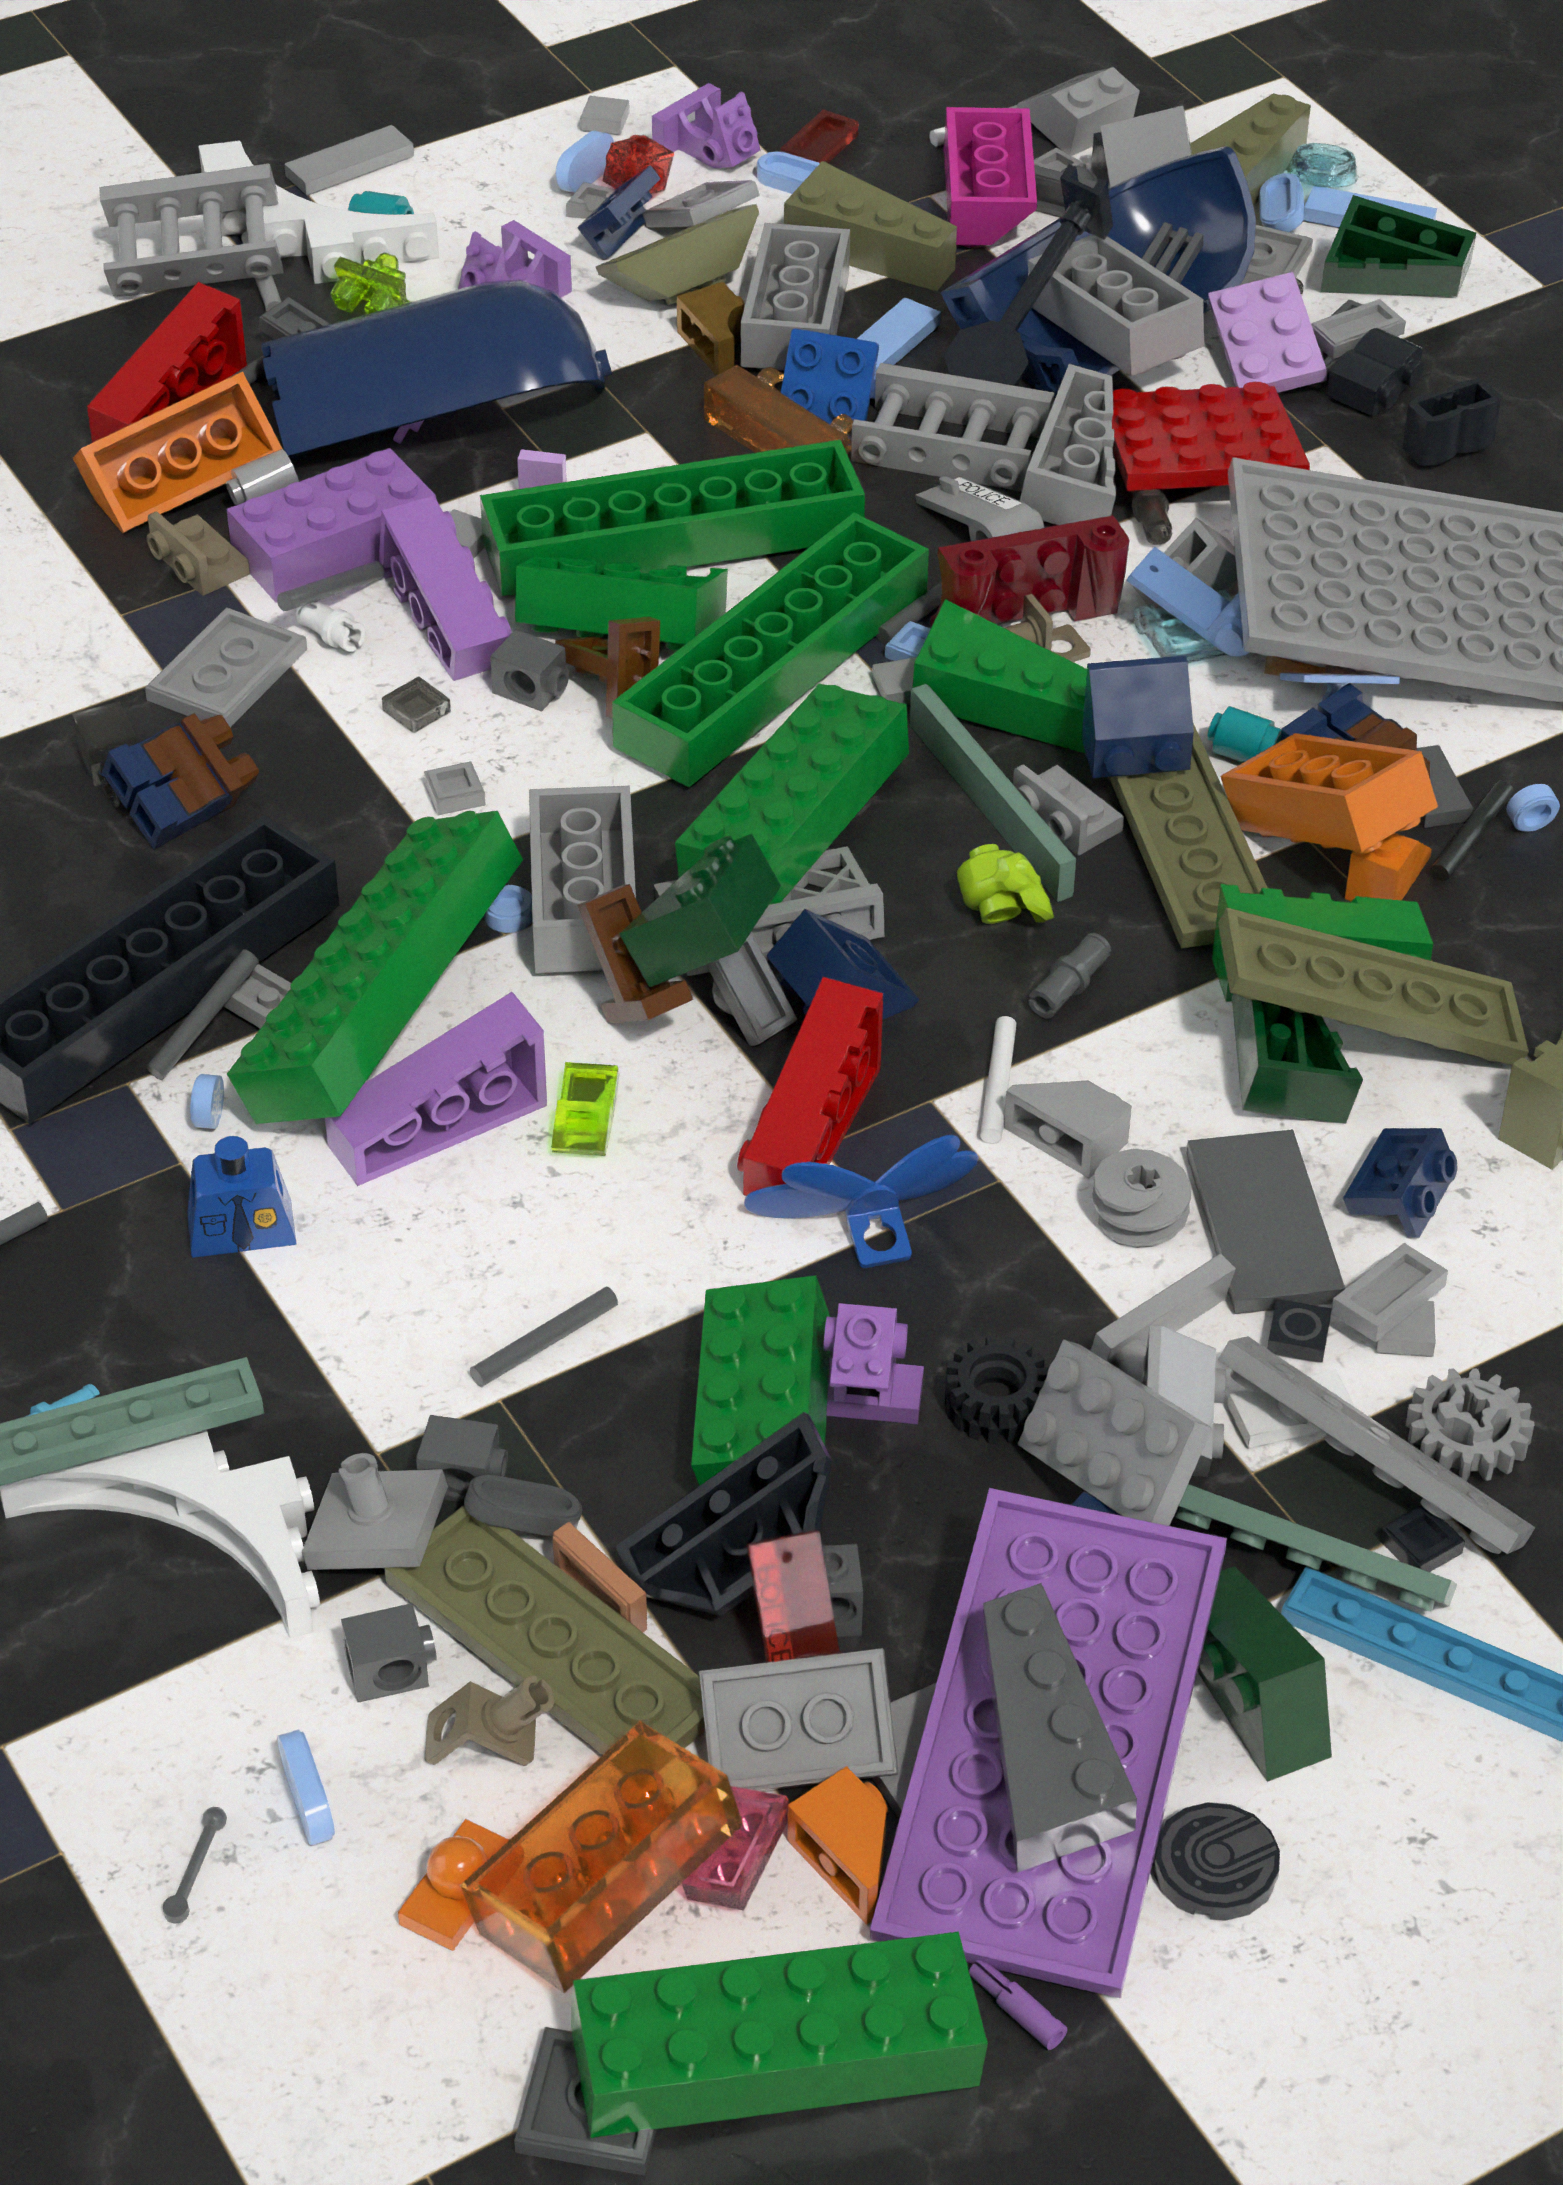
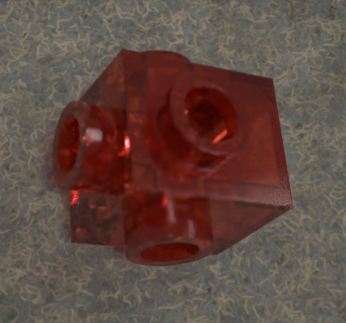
(632, 156)

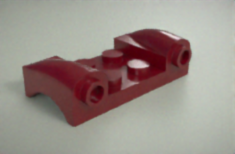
(1062, 566)

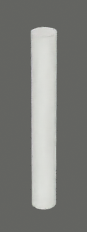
(998, 1080)

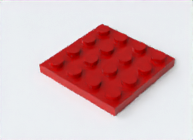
(1193, 434)

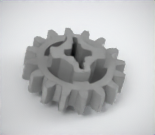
(1470, 1423)

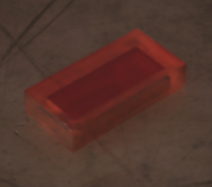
(822, 137)

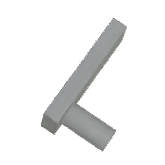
(1125, 1339)

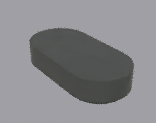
(521, 1504)

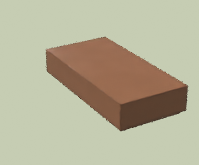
(599, 1575)

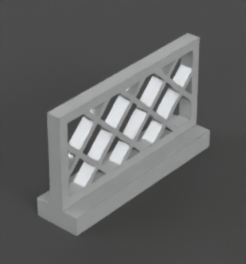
(844, 900)

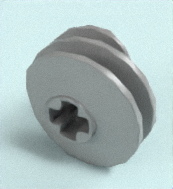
(1141, 1197)

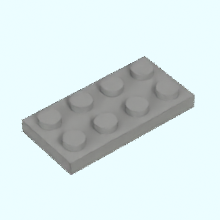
(1114, 1436)

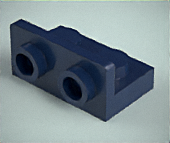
(619, 214)
(1404, 1177)

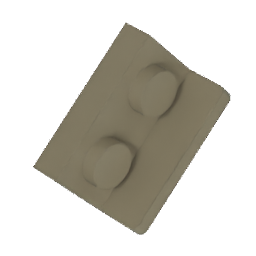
(196, 552)

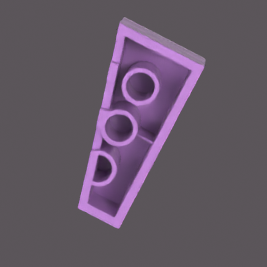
(441, 586)
(444, 1093)

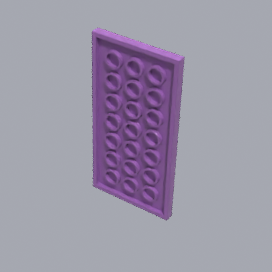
(1137, 1623)

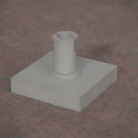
(374, 1517)

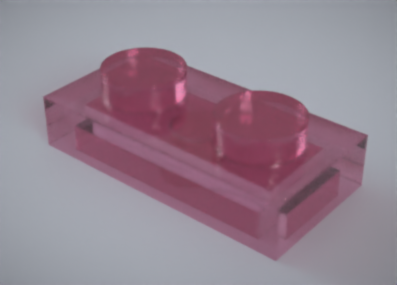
(737, 1865)

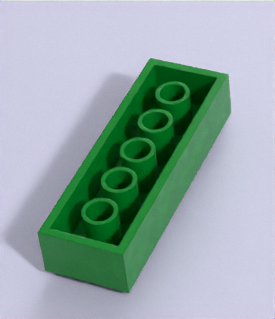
(805, 782)
(776, 2033)

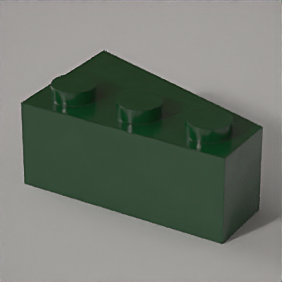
(1396, 253)
(703, 912)
(1291, 1063)
(1265, 1679)

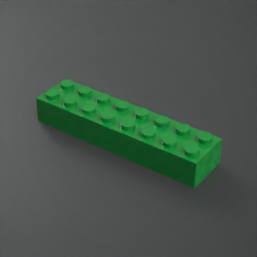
(676, 512)
(768, 649)
(375, 968)

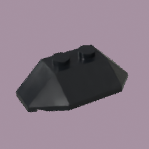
(698, 1545)

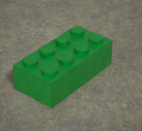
(758, 1367)

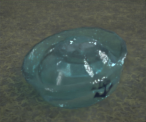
(1324, 165)

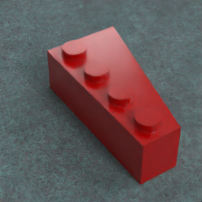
(184, 355)
(818, 1086)

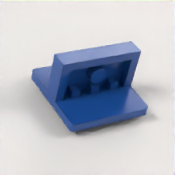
(830, 374)

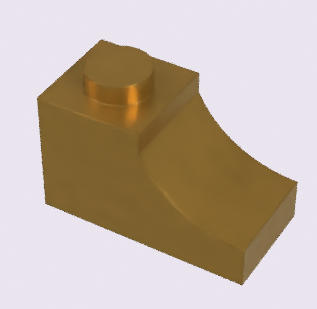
(711, 324)

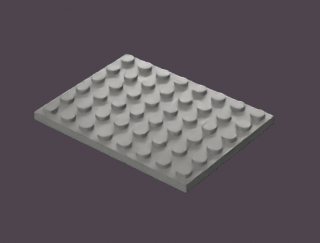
(1398, 580)

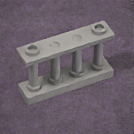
(184, 197)
(953, 400)

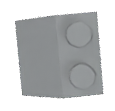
(1079, 106)
(1188, 1377)

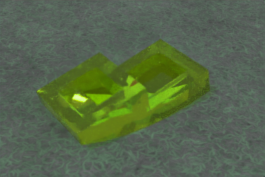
(585, 1109)

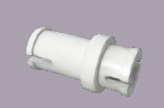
(334, 626)

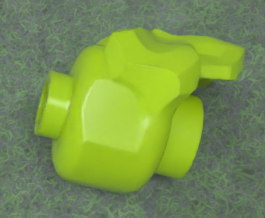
(1002, 884)

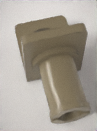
(1038, 628)
(490, 1720)

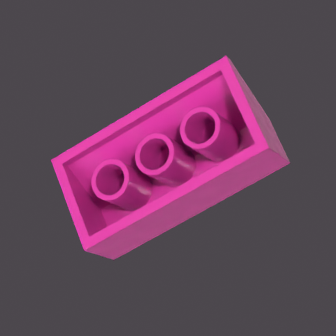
(988, 172)

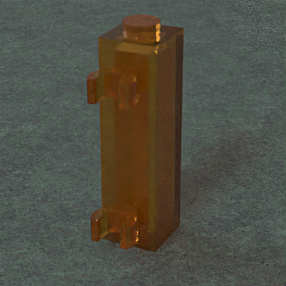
(762, 416)

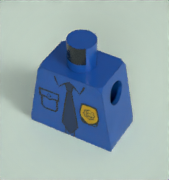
(238, 1201)

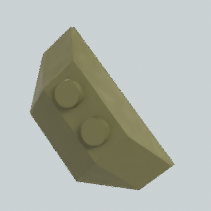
(685, 258)

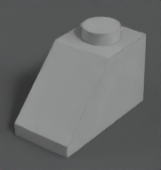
(1204, 555)
(1069, 1121)

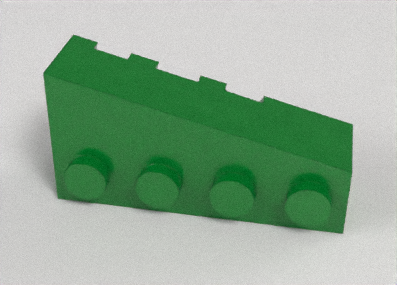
(581, 598)
(1002, 679)
(1372, 921)

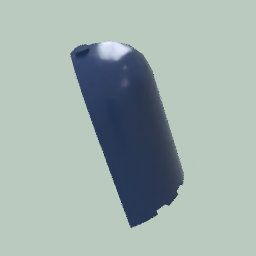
(1192, 192)
(425, 362)

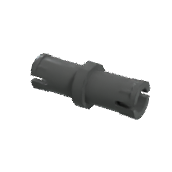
(1069, 975)

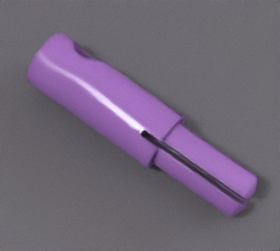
(1019, 2005)

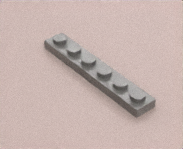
(1394, 1458)

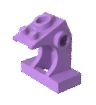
(719, 133)
(492, 263)
(864, 1356)

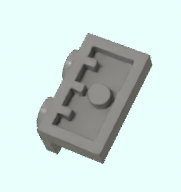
(1068, 807)

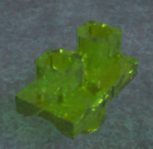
(374, 282)

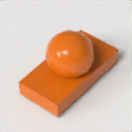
(437, 1903)

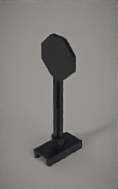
(995, 349)

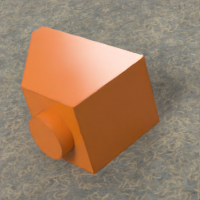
(1387, 870)
(842, 1836)

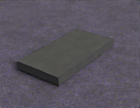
(1265, 1219)

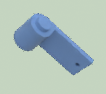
(1191, 601)

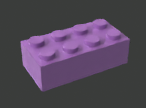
(321, 522)

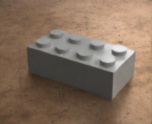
(793, 285)
(1121, 306)
(577, 852)

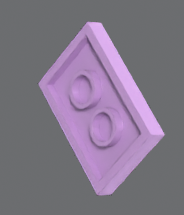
(1268, 334)

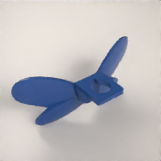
(828, 1189)

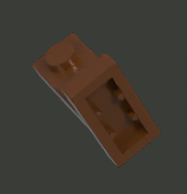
(621, 660)
(633, 998)

